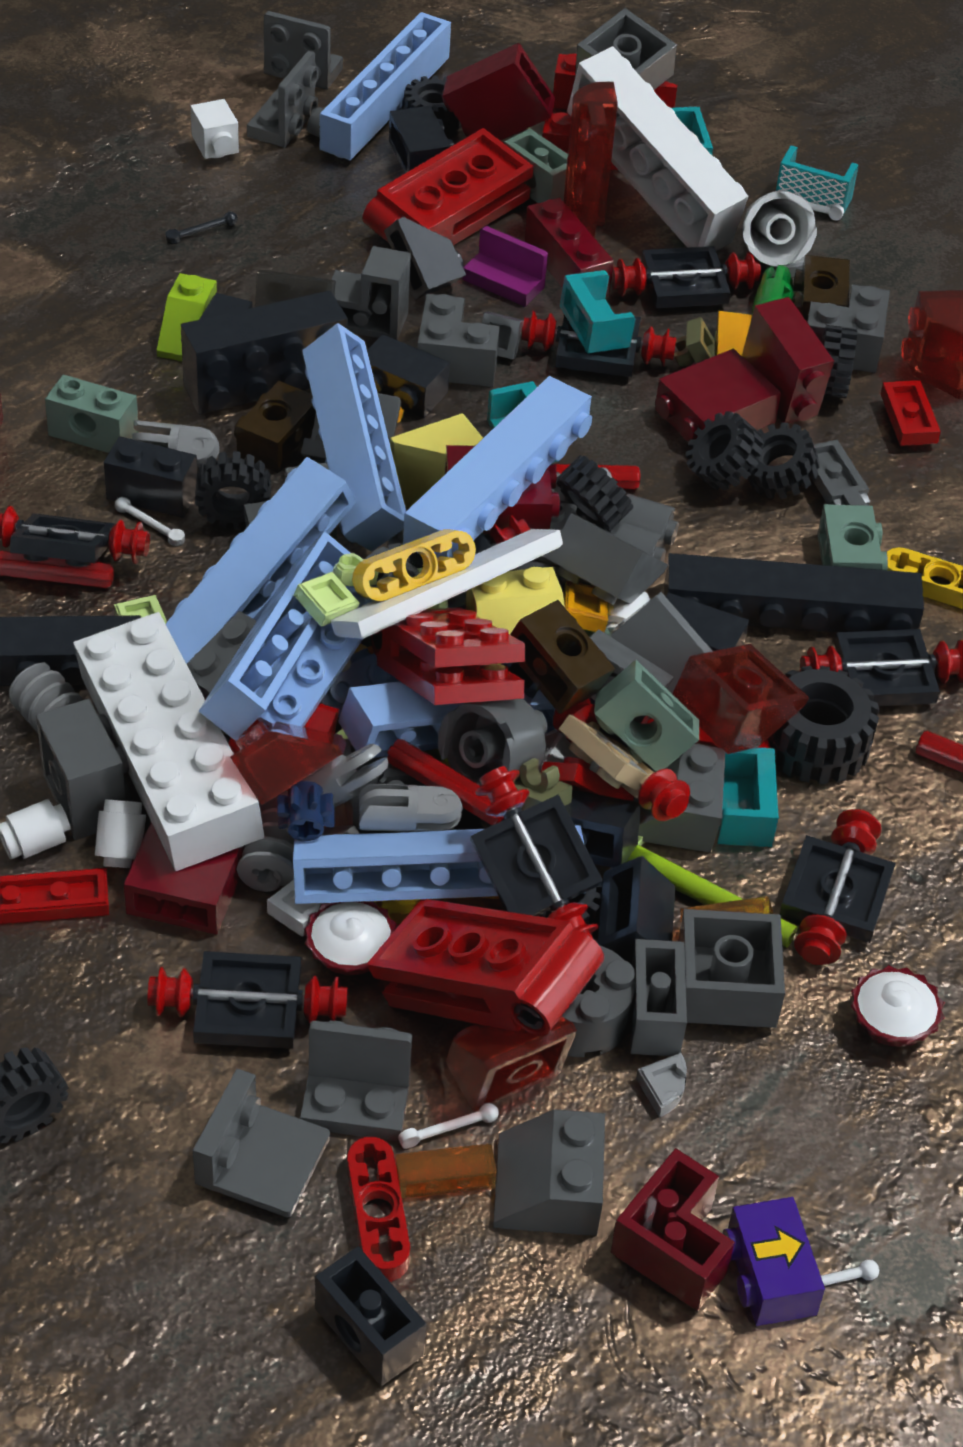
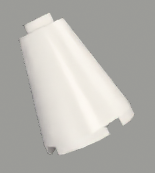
(779, 228)

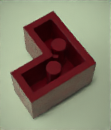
(666, 1233)

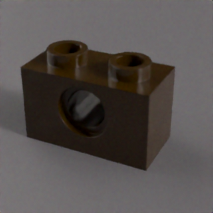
(821, 282)
(276, 426)
(561, 657)

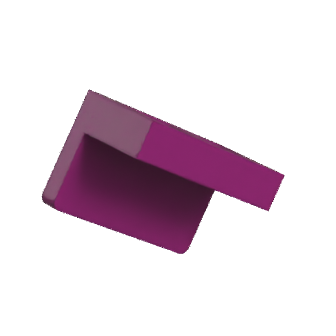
(507, 267)

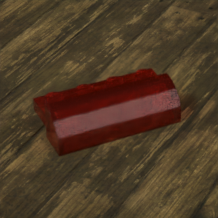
(590, 153)

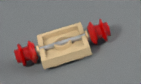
(654, 790)

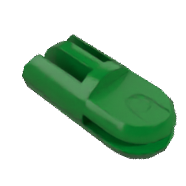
(774, 285)

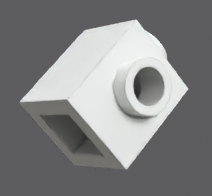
(214, 129)

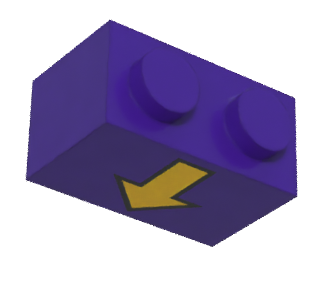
(774, 1262)

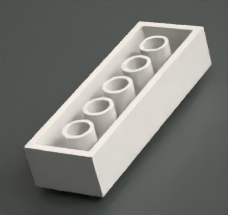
(665, 158)
(170, 747)

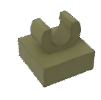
(696, 345)
(542, 785)

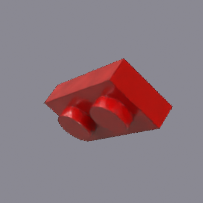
(910, 412)
(578, 774)

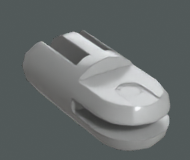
(178, 437)
(342, 777)
(407, 808)

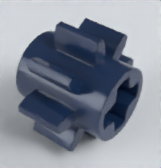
(305, 811)

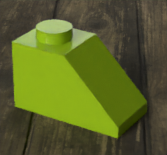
(184, 304)

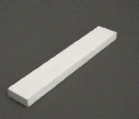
(485, 566)

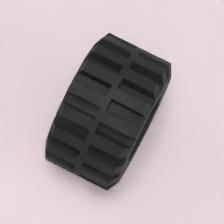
(832, 729)

